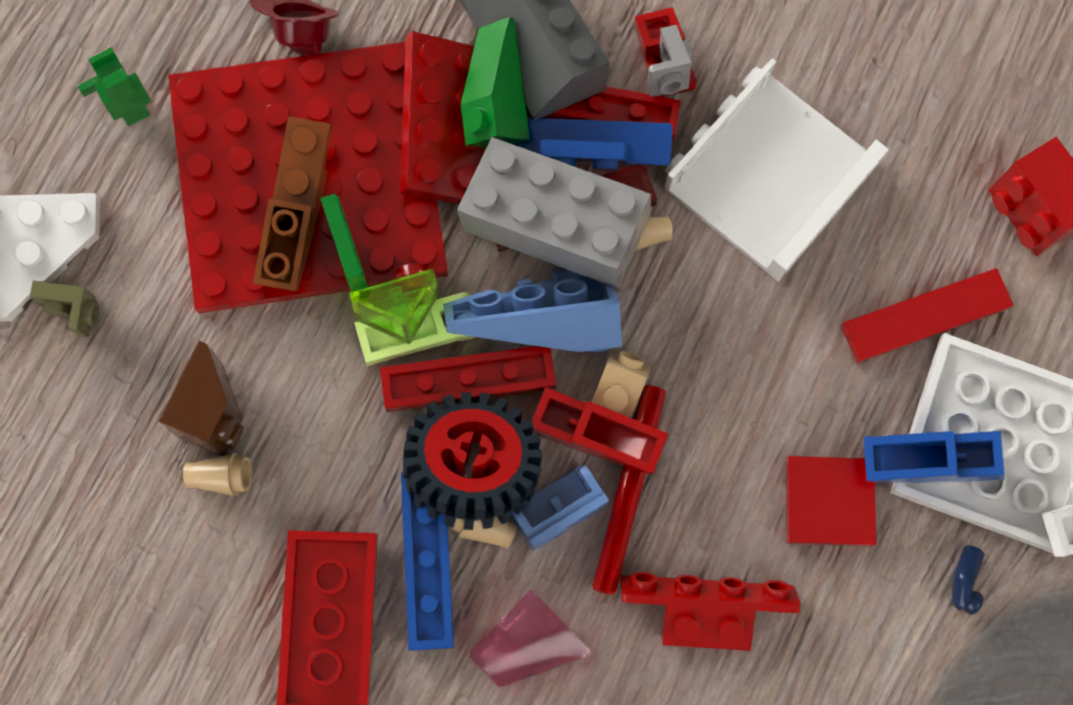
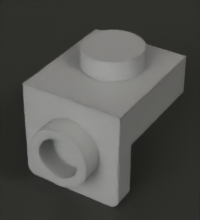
(676, 63)

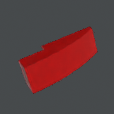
(598, 431)

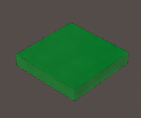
(344, 242)

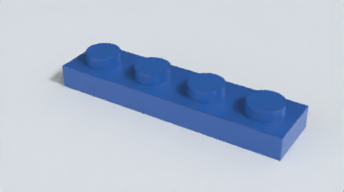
(426, 577)

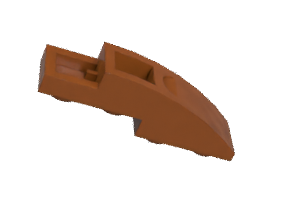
(295, 204)

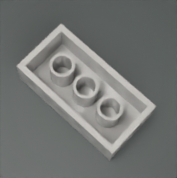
(555, 212)

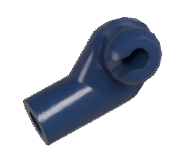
(964, 580)

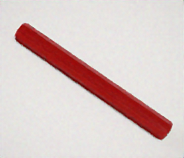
(626, 502)

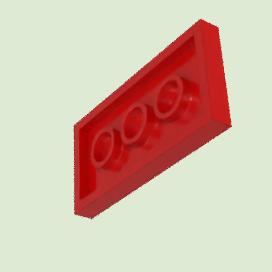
(433, 140)
(327, 618)

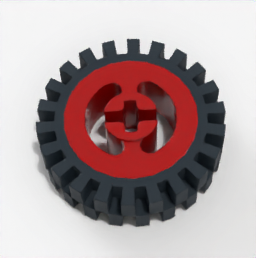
(501, 473)

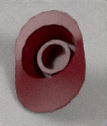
(298, 23)

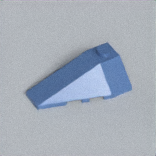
(555, 313)

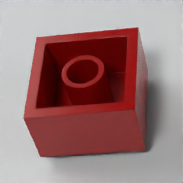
(1038, 196)

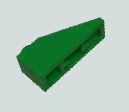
(494, 88)

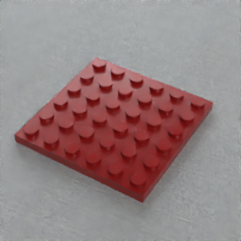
(229, 157)

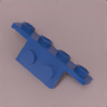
(601, 142)

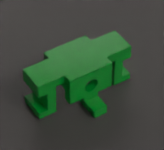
(120, 93)

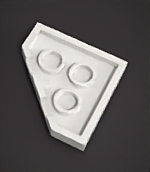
(39, 241)

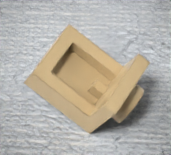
(622, 382)

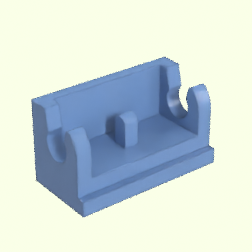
(560, 507)

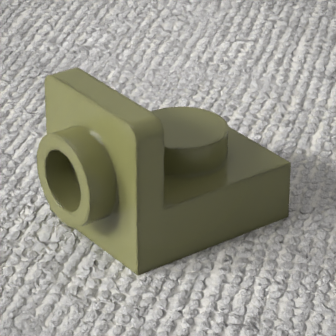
(62, 298)

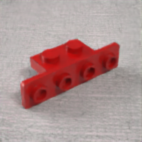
(708, 610)

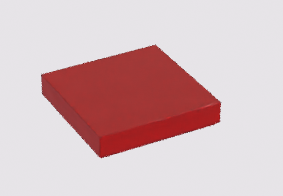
(829, 502)

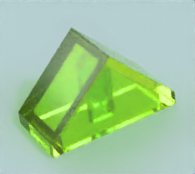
(397, 305)

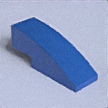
(934, 457)

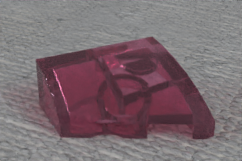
(527, 643)

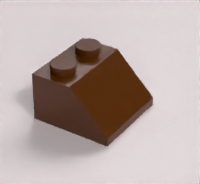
(204, 405)

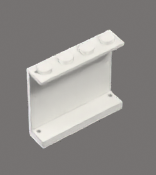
(769, 172)

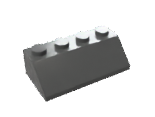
(555, 49)

